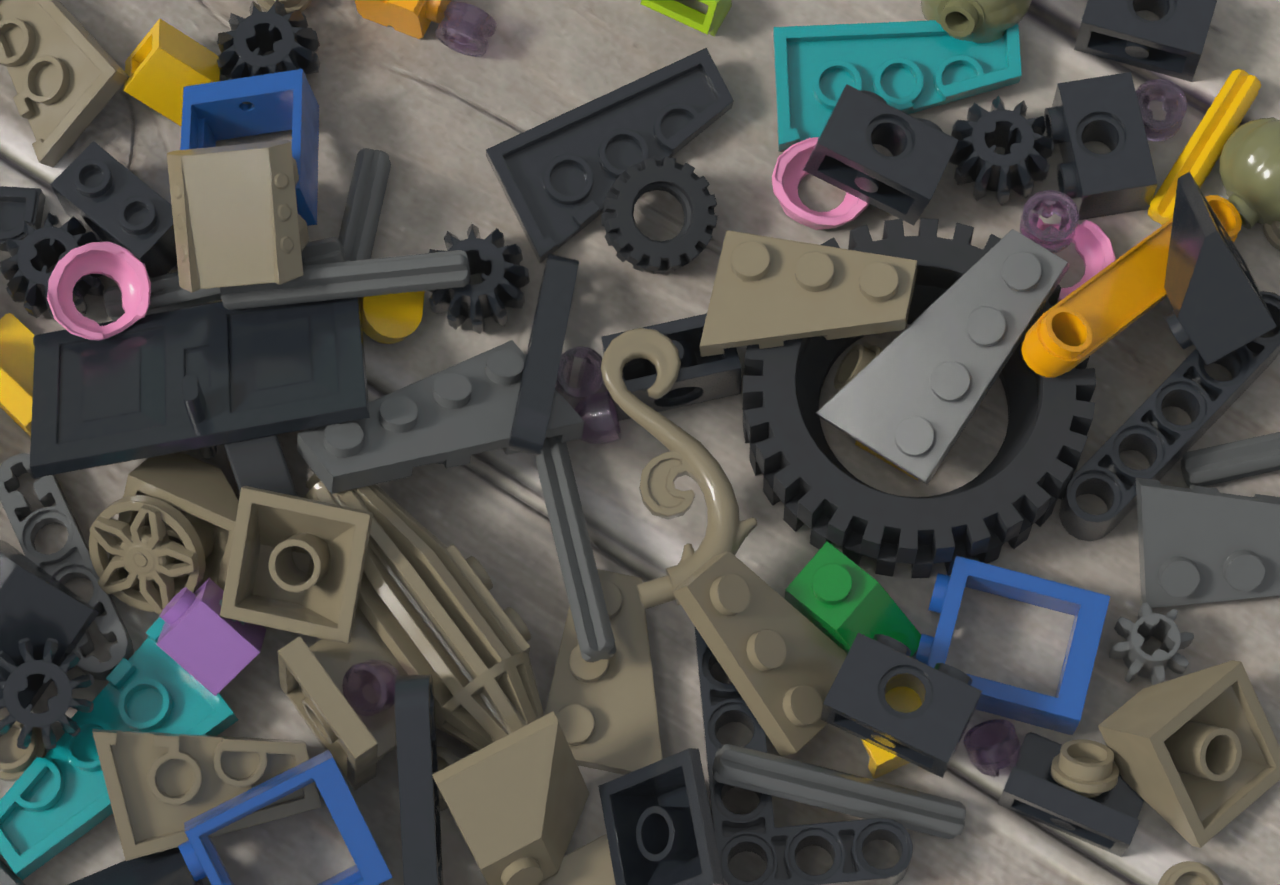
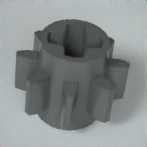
(1136, 634)

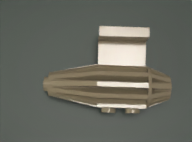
(424, 616)

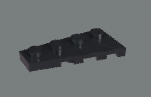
(568, 164)

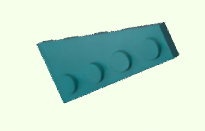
(903, 62)
(66, 789)

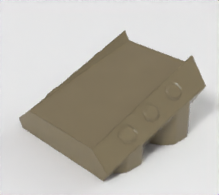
(236, 215)

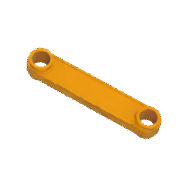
(1109, 301)

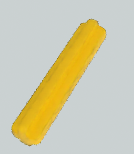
(1207, 140)

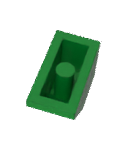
(847, 601)

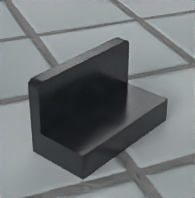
(1101, 821)

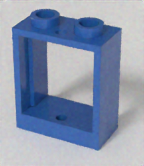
(277, 104)
(1089, 608)
(370, 866)

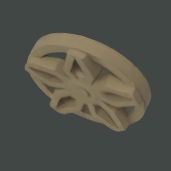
(145, 552)

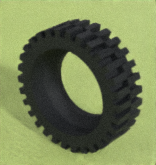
(998, 506)

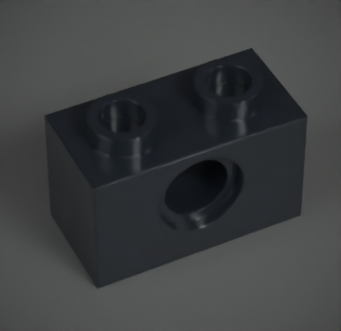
(1162, 46)
(1109, 113)
(892, 183)
(118, 208)
(698, 378)
(920, 737)

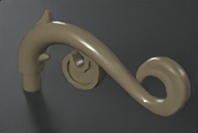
(685, 457)

